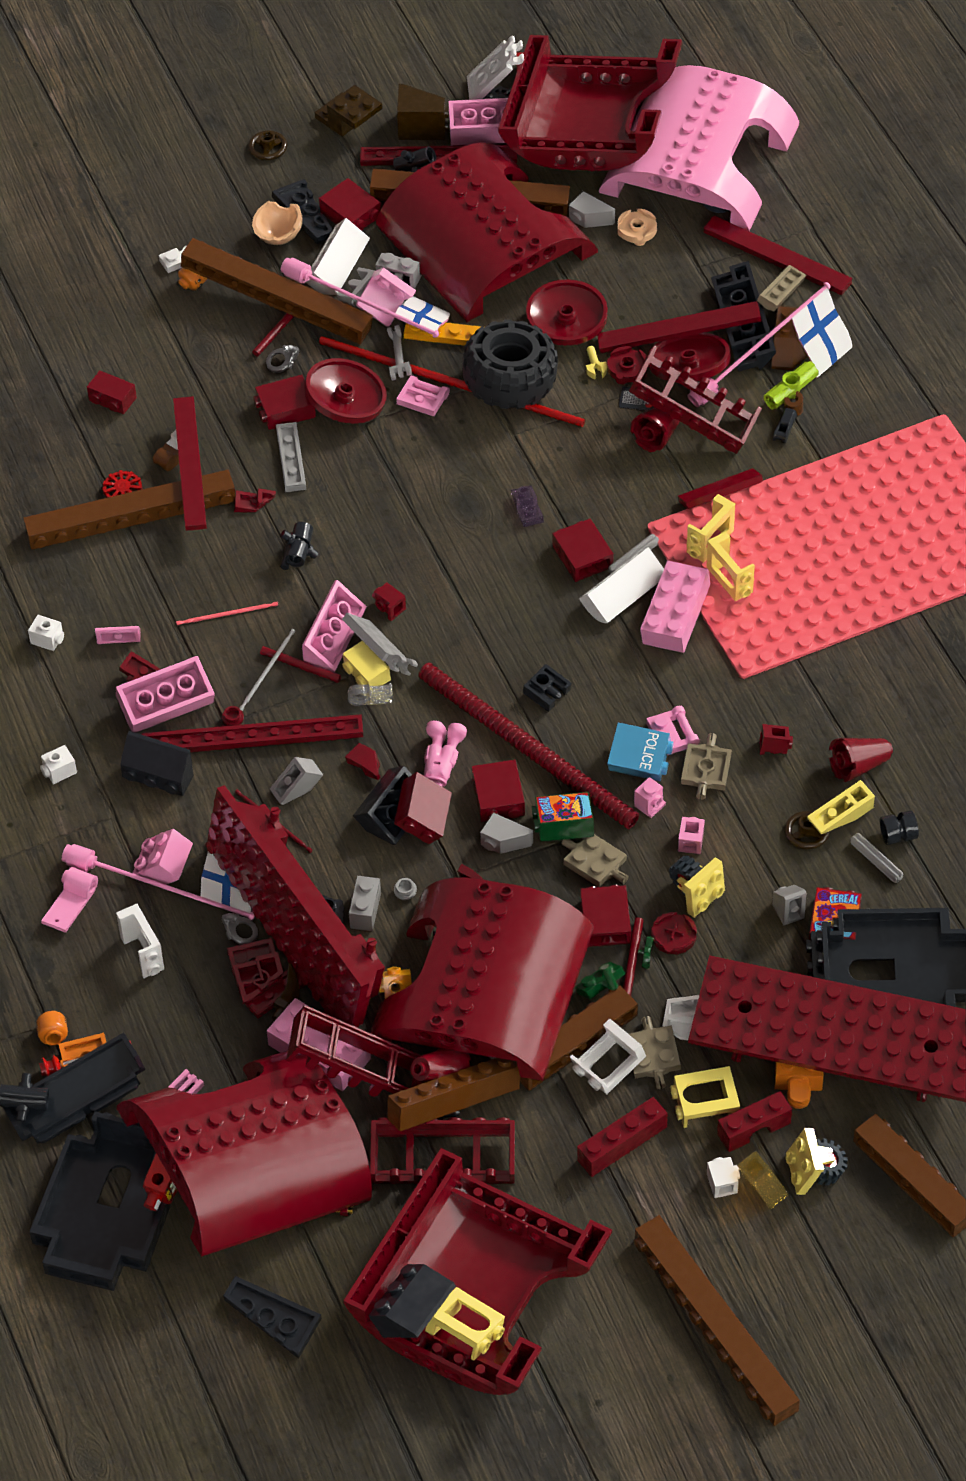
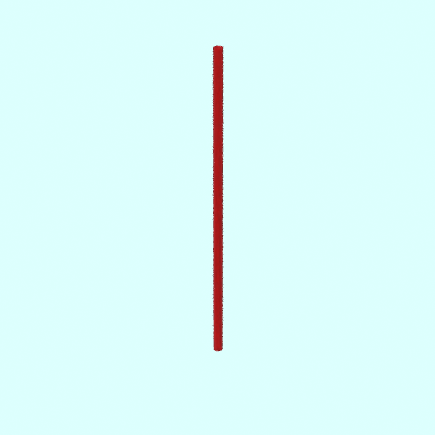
(441, 378)

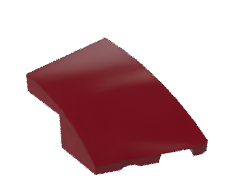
(254, 967)

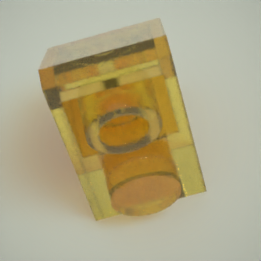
(762, 1180)

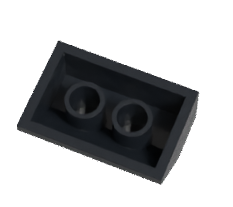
(156, 763)
(380, 807)
(410, 1302)

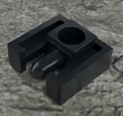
(538, 692)

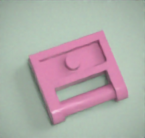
(422, 396)
(663, 723)

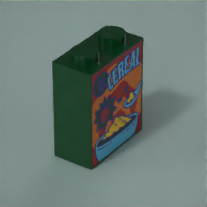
(563, 816)

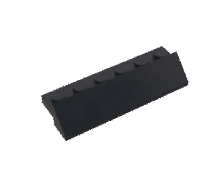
(736, 289)

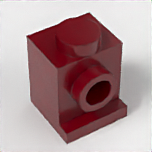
(389, 600)
(774, 739)

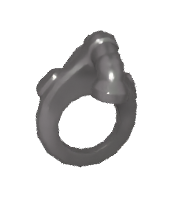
(290, 353)
(231, 921)

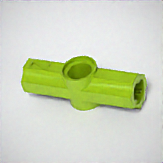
(790, 384)

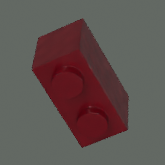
(111, 392)

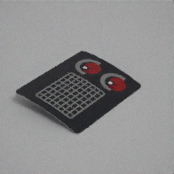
(630, 401)

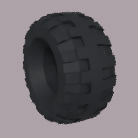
(509, 364)

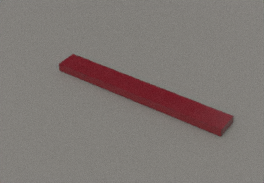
(385, 155)
(776, 254)
(679, 327)
(189, 463)

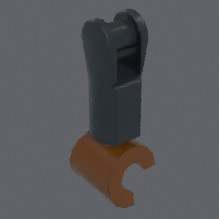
(791, 410)

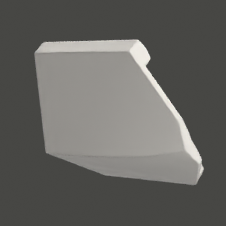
(680, 1015)

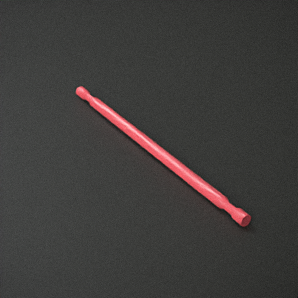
(227, 613)

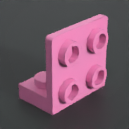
(387, 292)

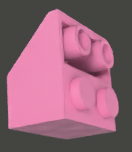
(163, 857)

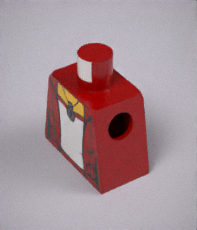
(158, 1185)

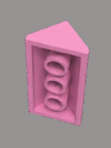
(329, 633)

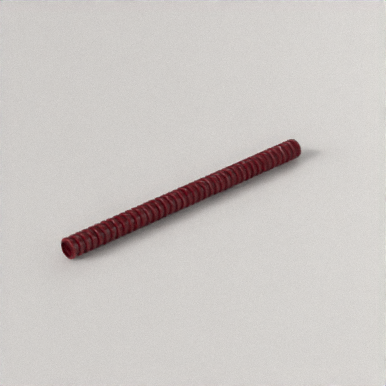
(528, 745)

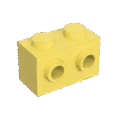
(365, 666)

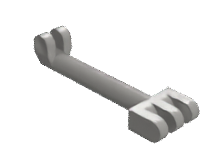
(400, 366)

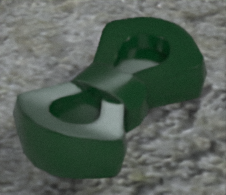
(646, 958)

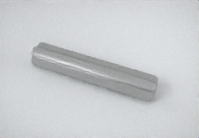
(650, 541)
(876, 858)

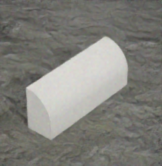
(338, 256)
(623, 586)

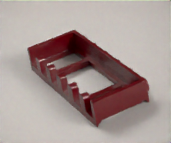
(685, 415)
(353, 1036)
(452, 1127)

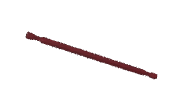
(291, 835)

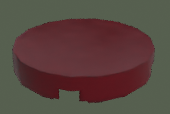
(674, 933)

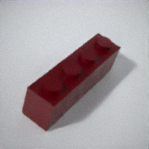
(622, 1136)

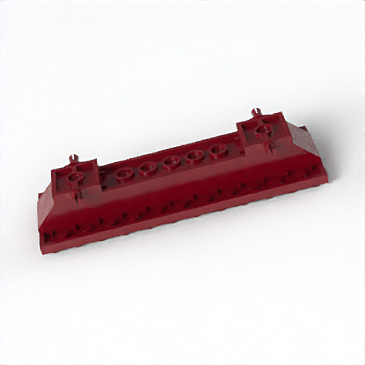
(254, 854)
(832, 1028)

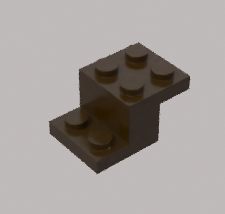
(348, 110)

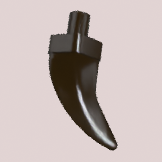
(289, 994)

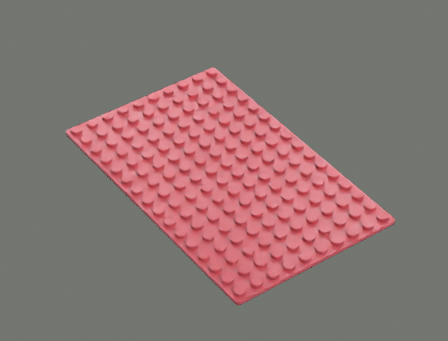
(837, 546)

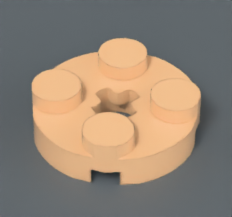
(633, 234)

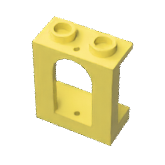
(722, 519)
(718, 557)
(687, 1110)
(477, 1339)

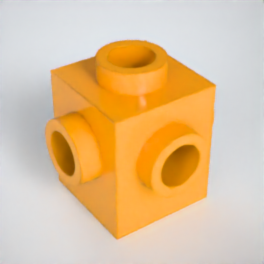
(392, 976)

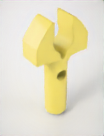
(595, 364)

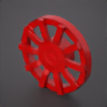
(122, 485)

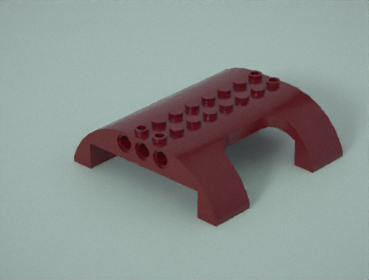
(582, 108)
(475, 226)
(492, 974)
(256, 1151)
(491, 1251)

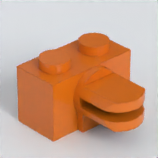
(798, 1082)

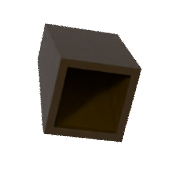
(421, 115)

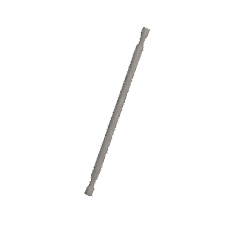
(267, 669)

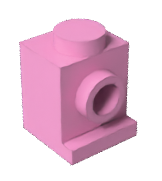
(649, 797)
(691, 835)

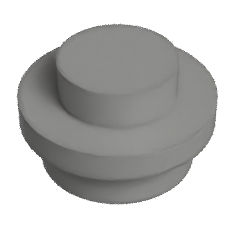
(405, 889)

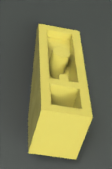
(843, 808)

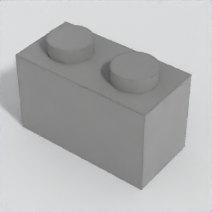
(365, 903)

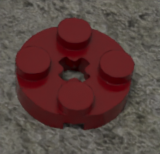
(622, 355)

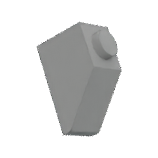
(591, 212)
(296, 780)
(505, 835)
(790, 903)

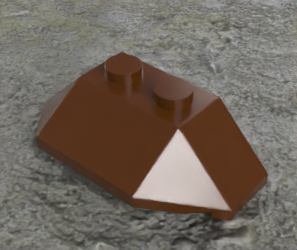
(787, 345)

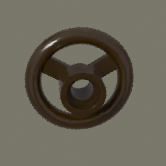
(268, 141)
(805, 829)

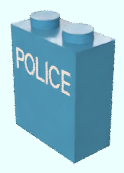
(640, 752)

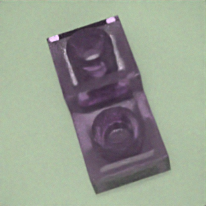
(527, 506)

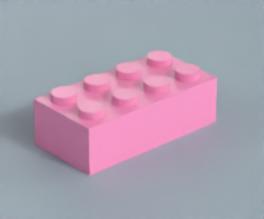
(476, 121)
(675, 606)
(165, 694)
(279, 1038)

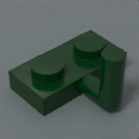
(599, 980)

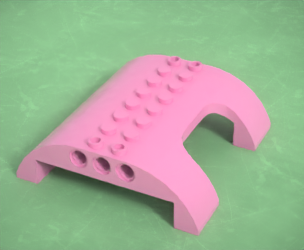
(698, 135)

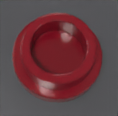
(232, 716)

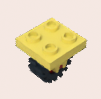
(698, 883)
(813, 1161)

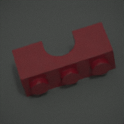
(739, 1126)

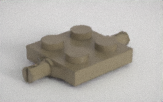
(706, 766)
(595, 860)
(659, 1050)

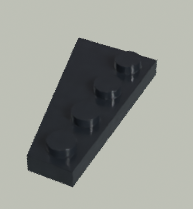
(313, 221)
(277, 1316)

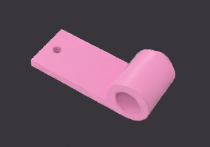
(77, 891)

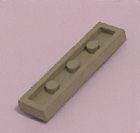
(781, 288)

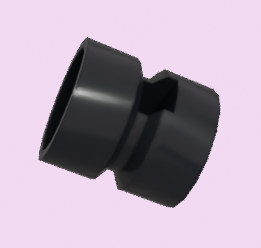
(899, 827)

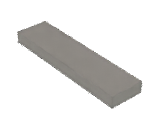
(291, 457)

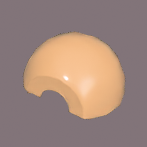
(276, 223)

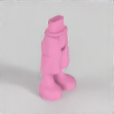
(441, 759)

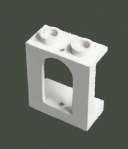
(135, 926)
(613, 1035)

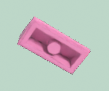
(118, 634)

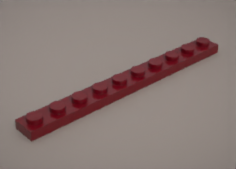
(264, 733)

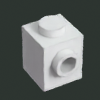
(46, 633)
(58, 764)
(723, 1177)

